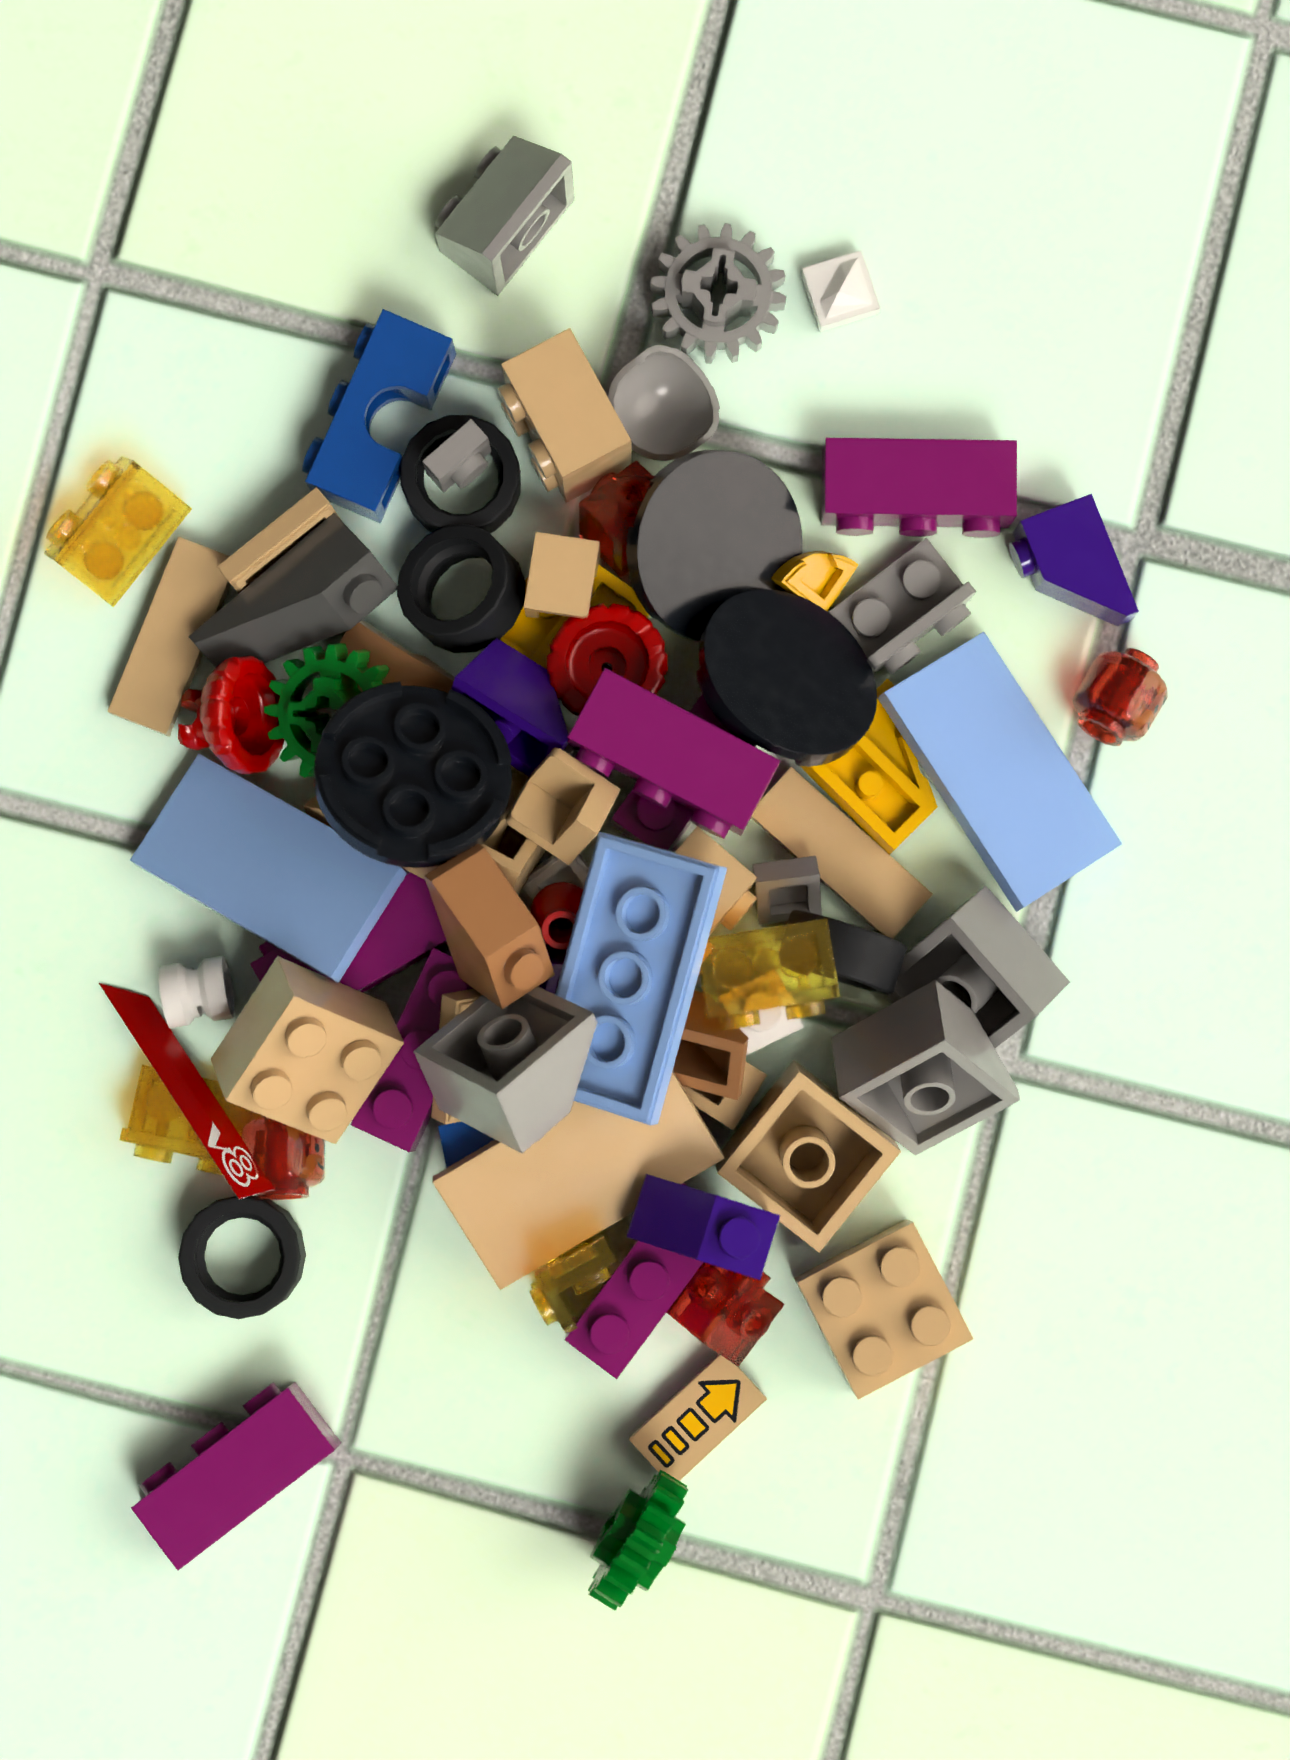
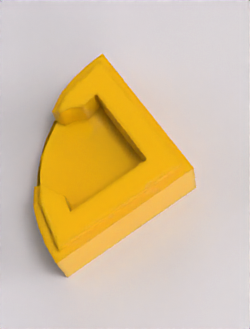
(816, 576)

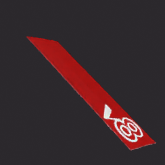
(188, 1091)

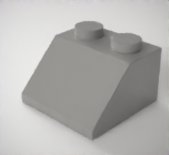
(506, 211)
(986, 964)
(510, 1066)
(922, 1069)

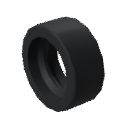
(412, 476)
(432, 559)
(861, 955)
(194, 1268)

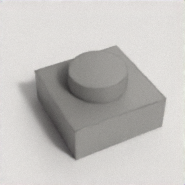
(459, 458)
(786, 887)

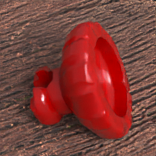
(605, 637)
(233, 716)

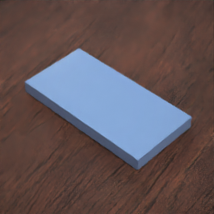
(999, 771)
(267, 867)
(637, 968)

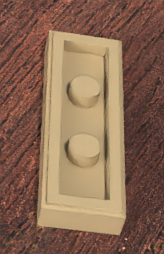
(163, 653)
(846, 856)

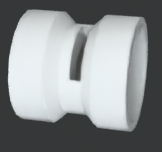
(194, 992)

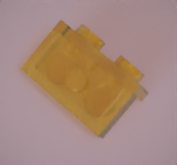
(115, 528)
(768, 971)
(161, 1127)
(579, 1267)

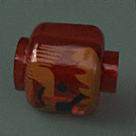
(1120, 696)
(285, 1157)

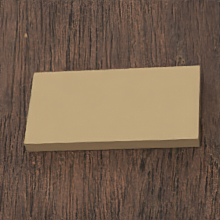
(570, 1181)

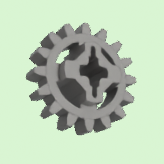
(741, 297)

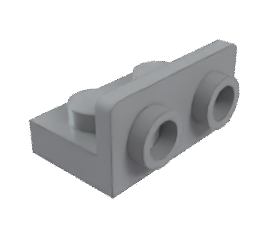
(904, 606)

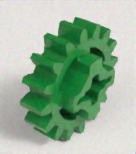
(334, 687)
(638, 1540)

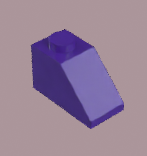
(1074, 560)
(519, 701)
(703, 1226)

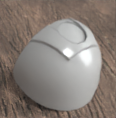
(665, 403)

